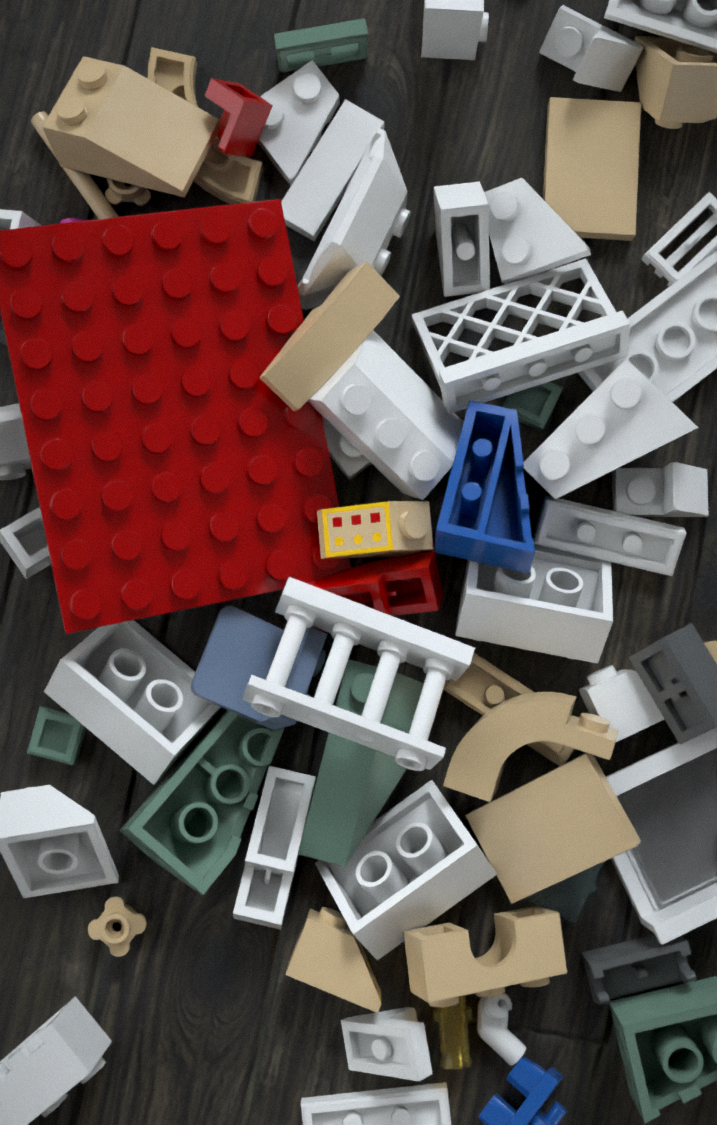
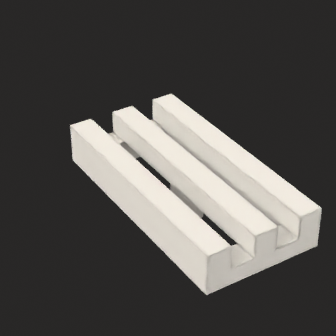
(665, 267)

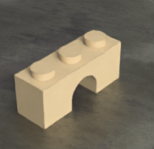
(524, 952)

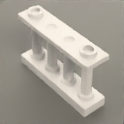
(394, 642)

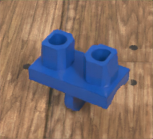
(535, 1085)

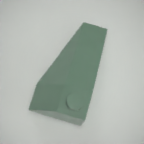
(353, 777)
(202, 806)

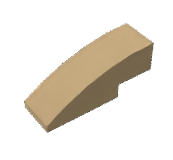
(329, 335)

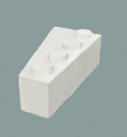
(50, 1064)

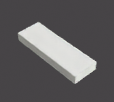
(329, 170)
(609, 535)
(392, 1106)

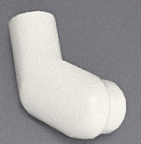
(492, 1028)

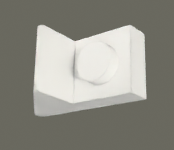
(591, 50)
(661, 492)
(387, 1044)

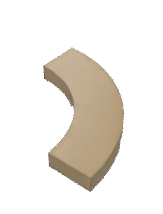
(222, 175)

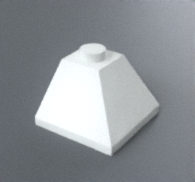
(52, 843)

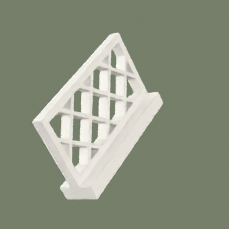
(531, 358)

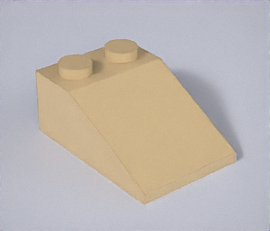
(128, 129)

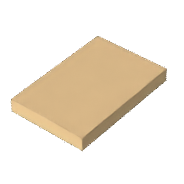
(593, 165)
(553, 828)

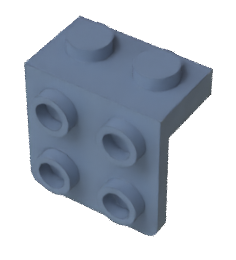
(246, 647)

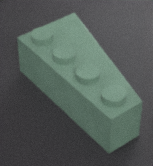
(668, 1043)

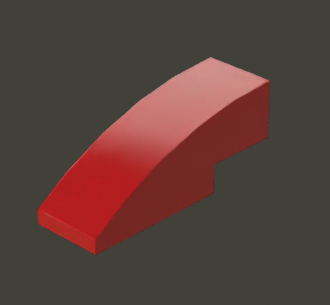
(390, 585)

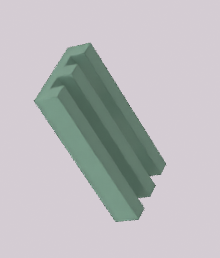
(322, 44)

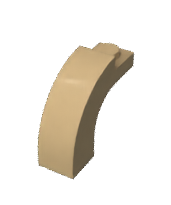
(518, 721)

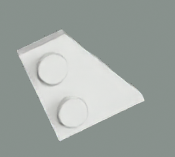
(298, 116)
(528, 233)

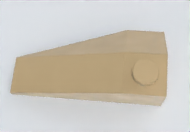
(676, 81)

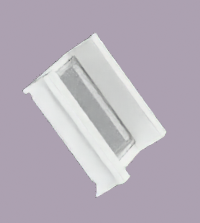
(675, 816)

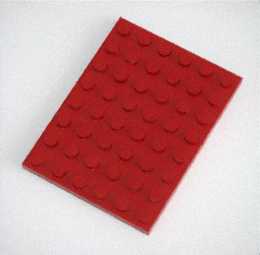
(146, 412)

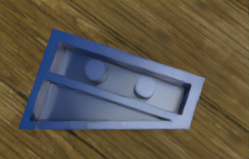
(486, 494)

